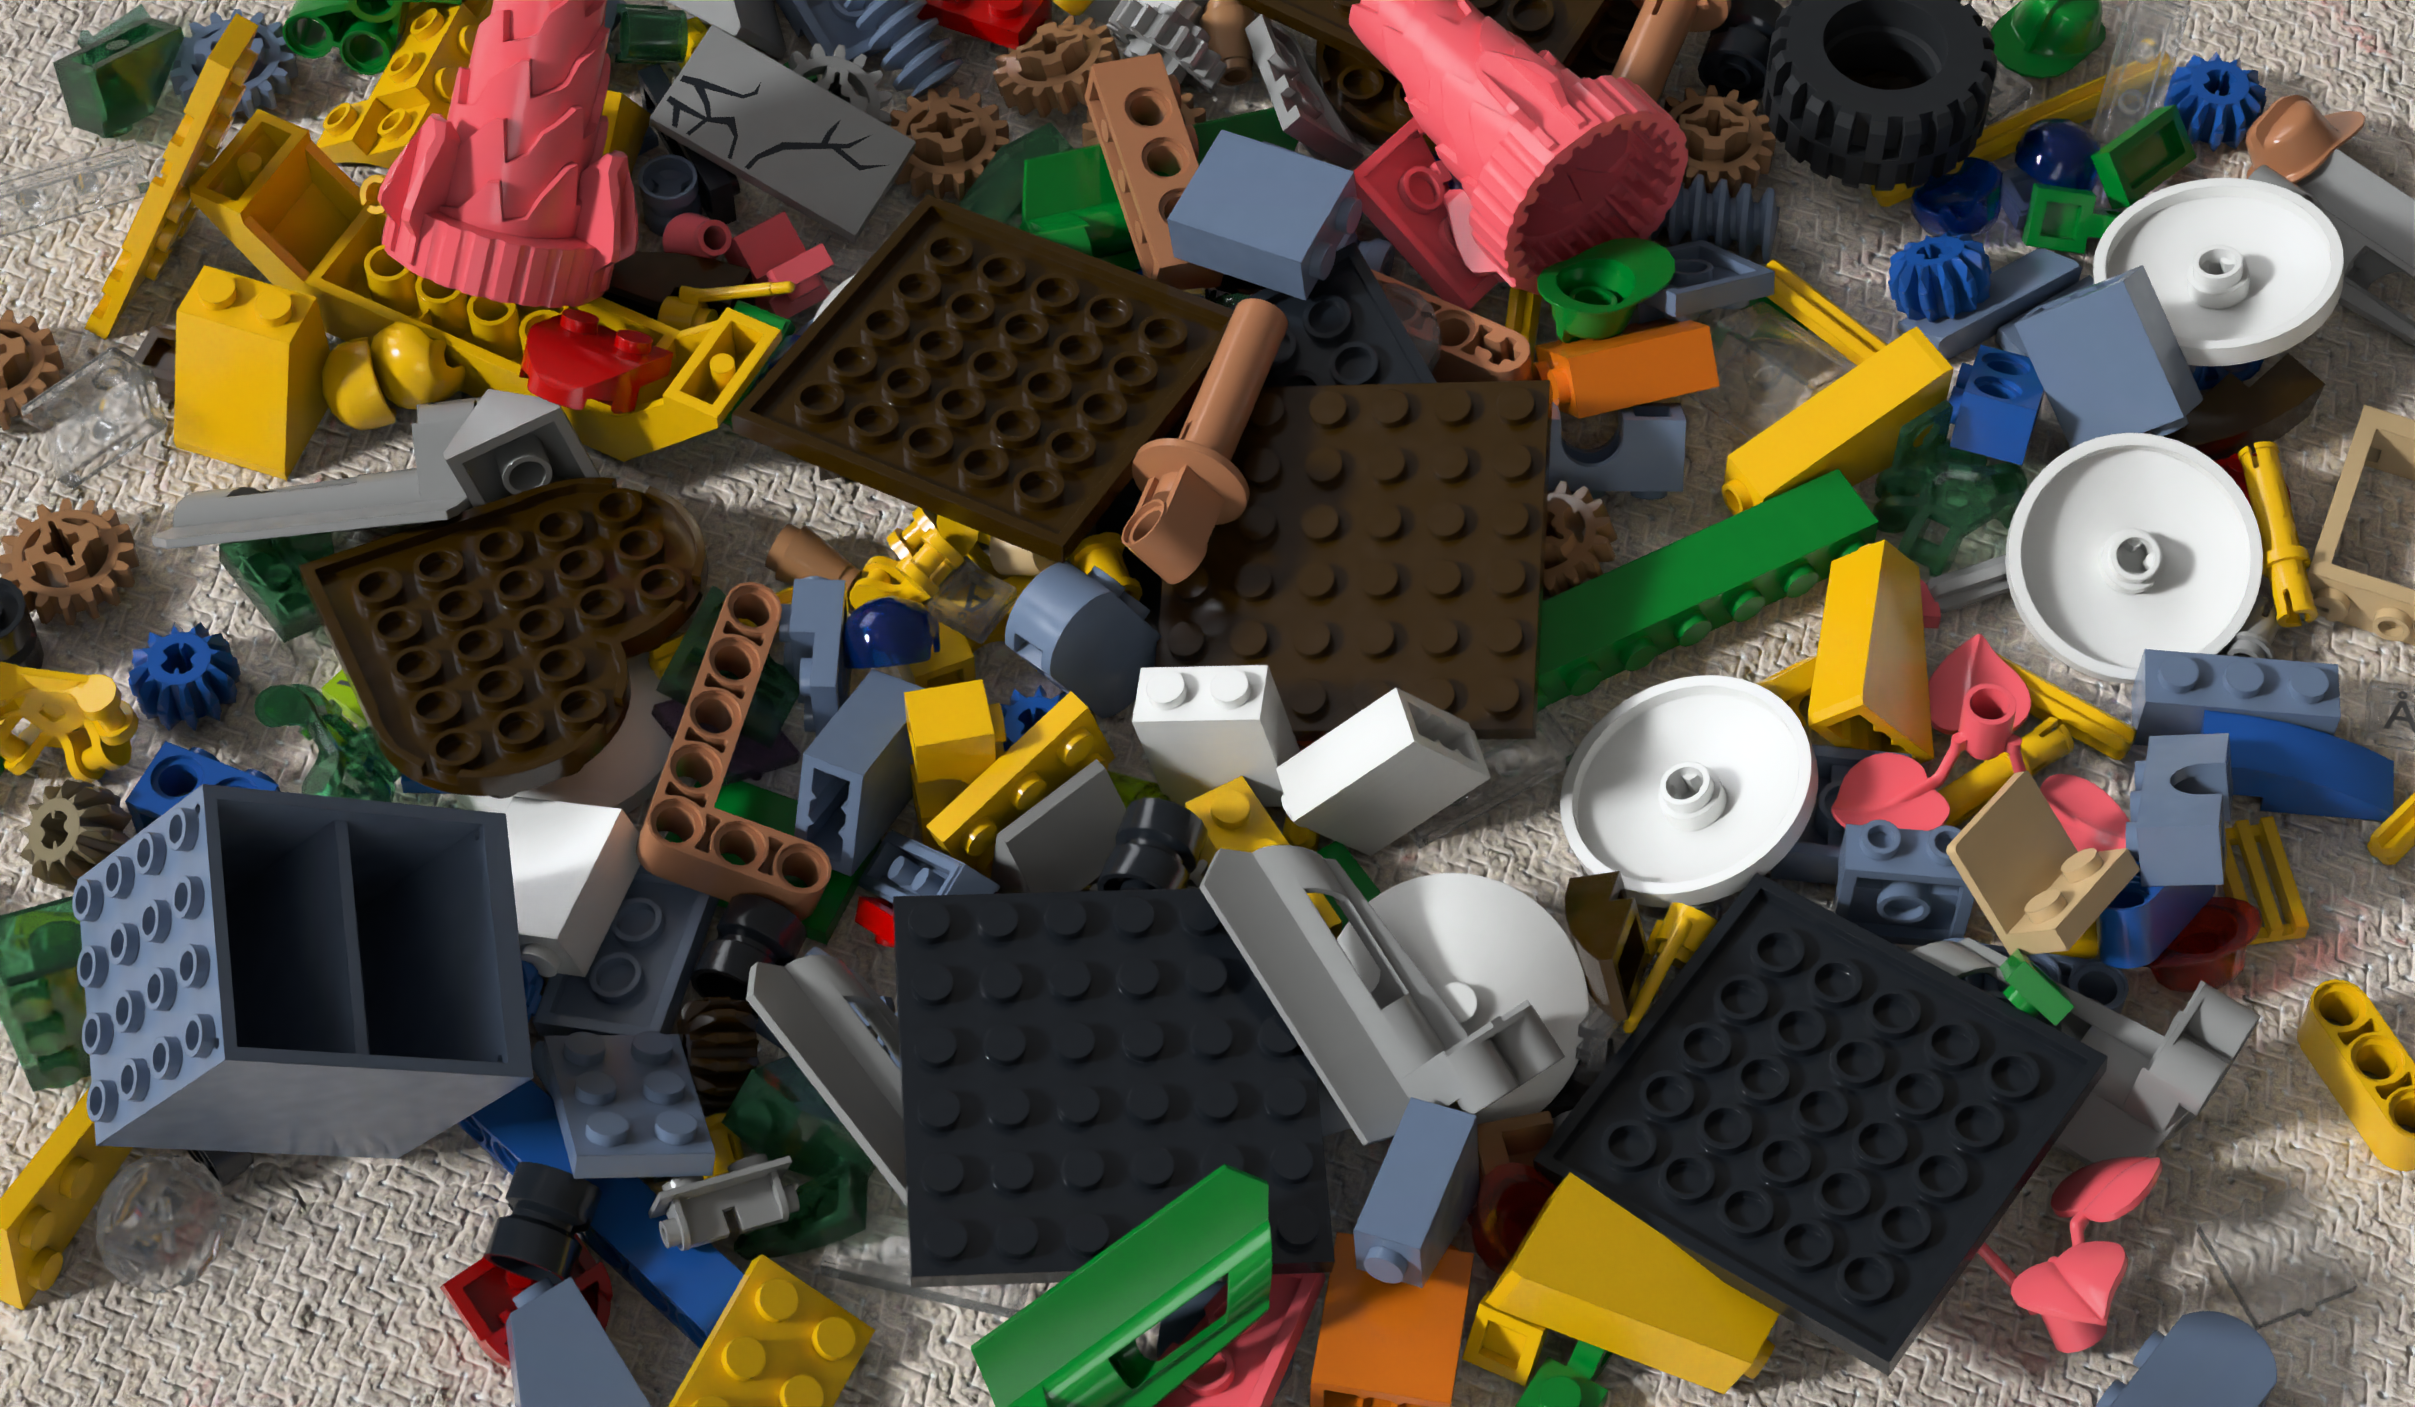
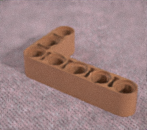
(706, 758)

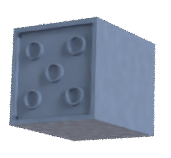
(300, 975)

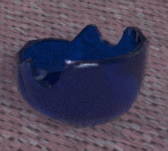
(2058, 153)
(1960, 201)
(889, 634)

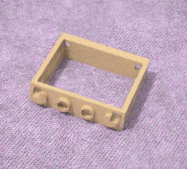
(2344, 595)

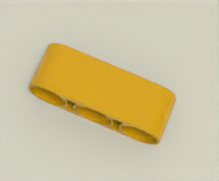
(2364, 1045)

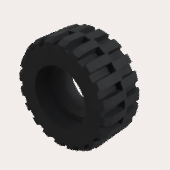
(1870, 131)

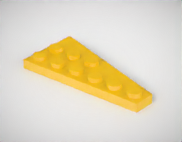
(190, 152)

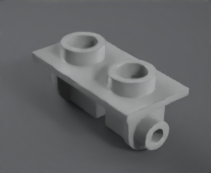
(697, 1205)

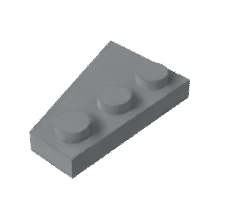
(1298, 95)

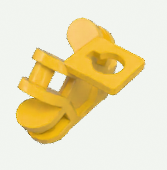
(927, 554)
(67, 713)

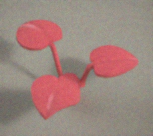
(1981, 706)
(2079, 1285)

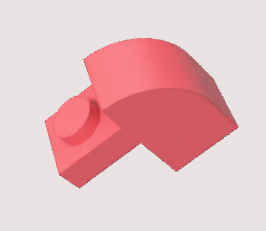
(778, 255)

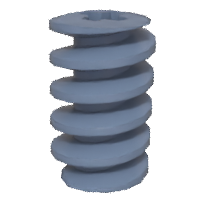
(908, 43)
(1723, 217)

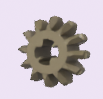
(73, 832)

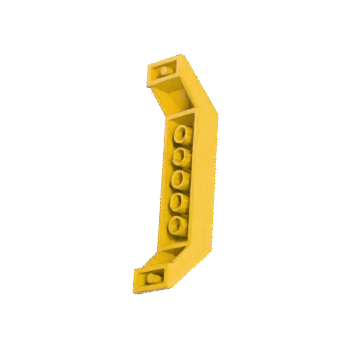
(313, 236)

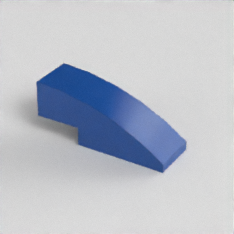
(2304, 769)

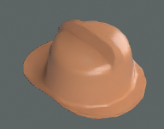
(2297, 137)

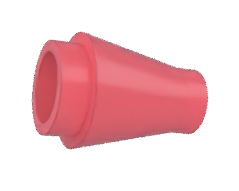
(696, 236)

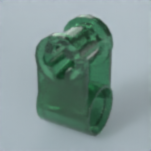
(652, 34)

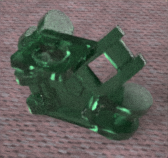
(1952, 487)
(339, 744)

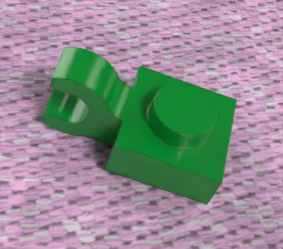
(2064, 218)
(1569, 1384)

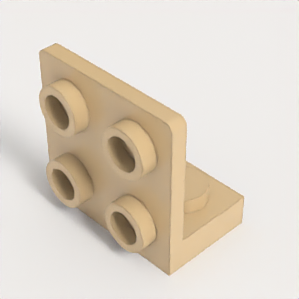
(2030, 873)

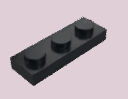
(715, 183)

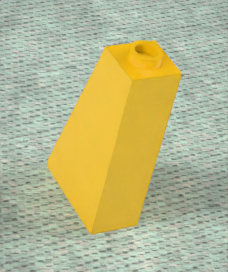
(1844, 426)
(1872, 656)
(1632, 1292)

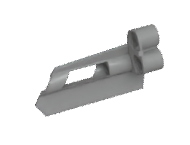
(2373, 227)
(344, 504)
(1363, 1044)
(837, 1052)
(2150, 1080)

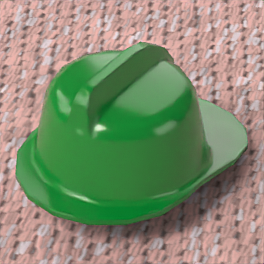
(2048, 36)
(1601, 287)

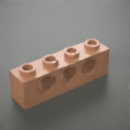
(1117, 98)

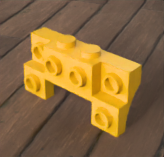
(411, 88)

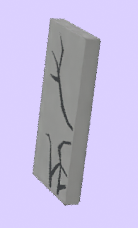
(782, 133)

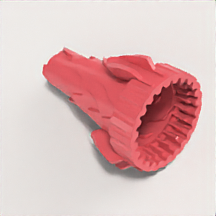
(1537, 149)
(515, 180)

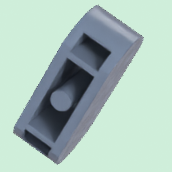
(1083, 635)
(2199, 1363)

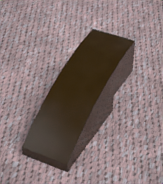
(649, 277)
(2243, 415)
(1607, 940)

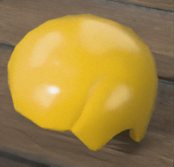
(413, 366)
(352, 387)

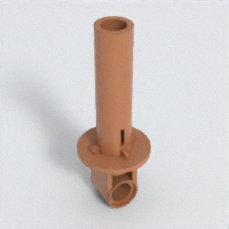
(1660, 36)
(1191, 479)

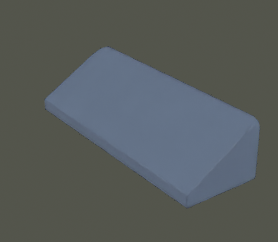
(2012, 292)
(914, 869)

